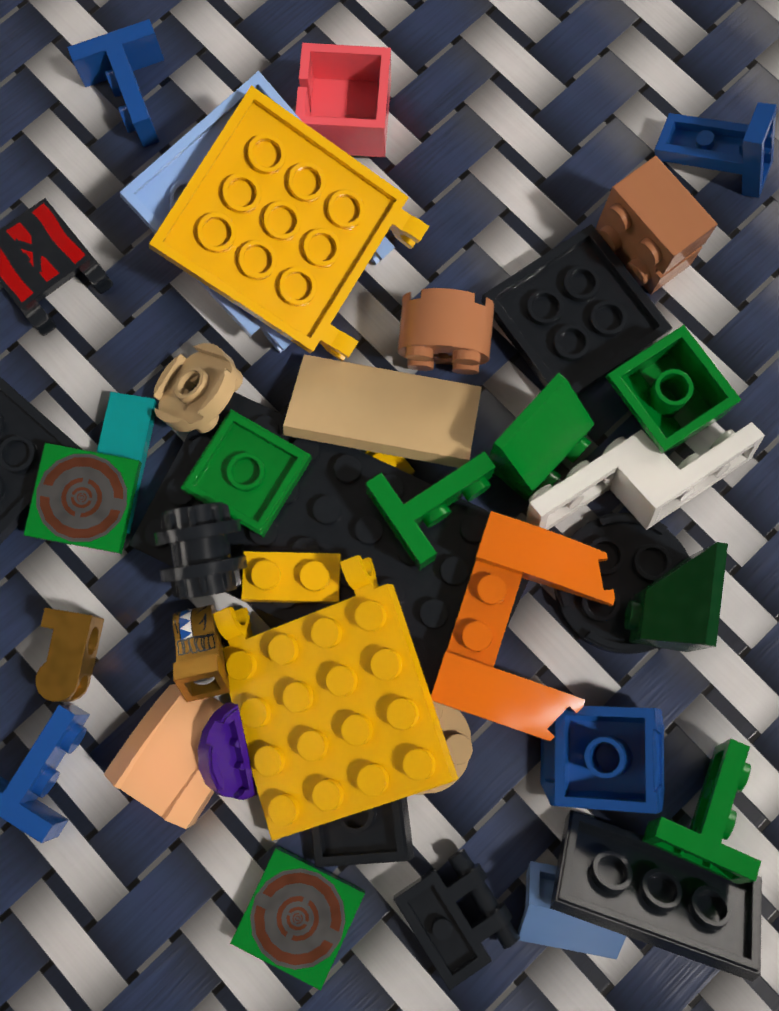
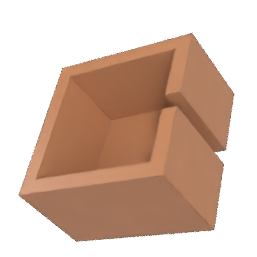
(654, 224)

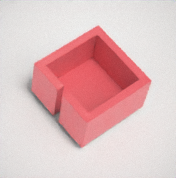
(346, 95)

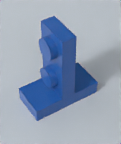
(114, 59)
(723, 145)
(39, 774)

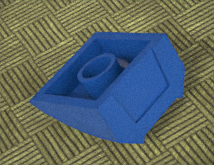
(605, 759)

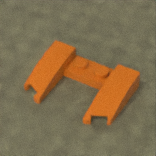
(467, 672)

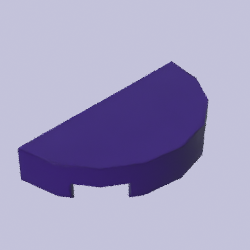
(225, 755)

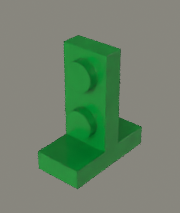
(428, 506)
(712, 820)

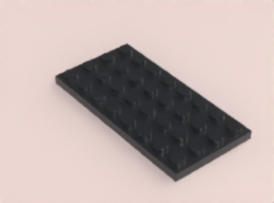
(335, 515)

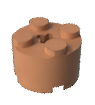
(446, 330)

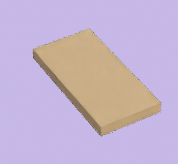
(383, 411)

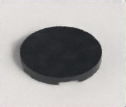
(633, 563)

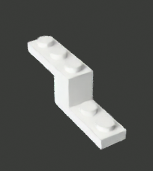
(643, 477)

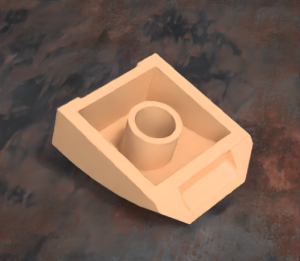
(162, 758)

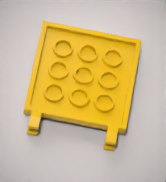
(283, 223)
(334, 707)

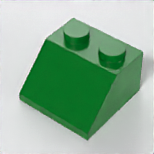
(673, 389)
(542, 438)

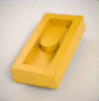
(291, 577)

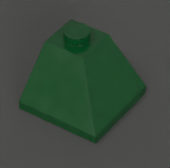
(682, 605)

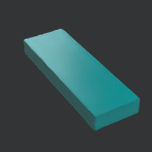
(128, 432)

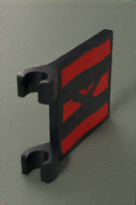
(40, 257)

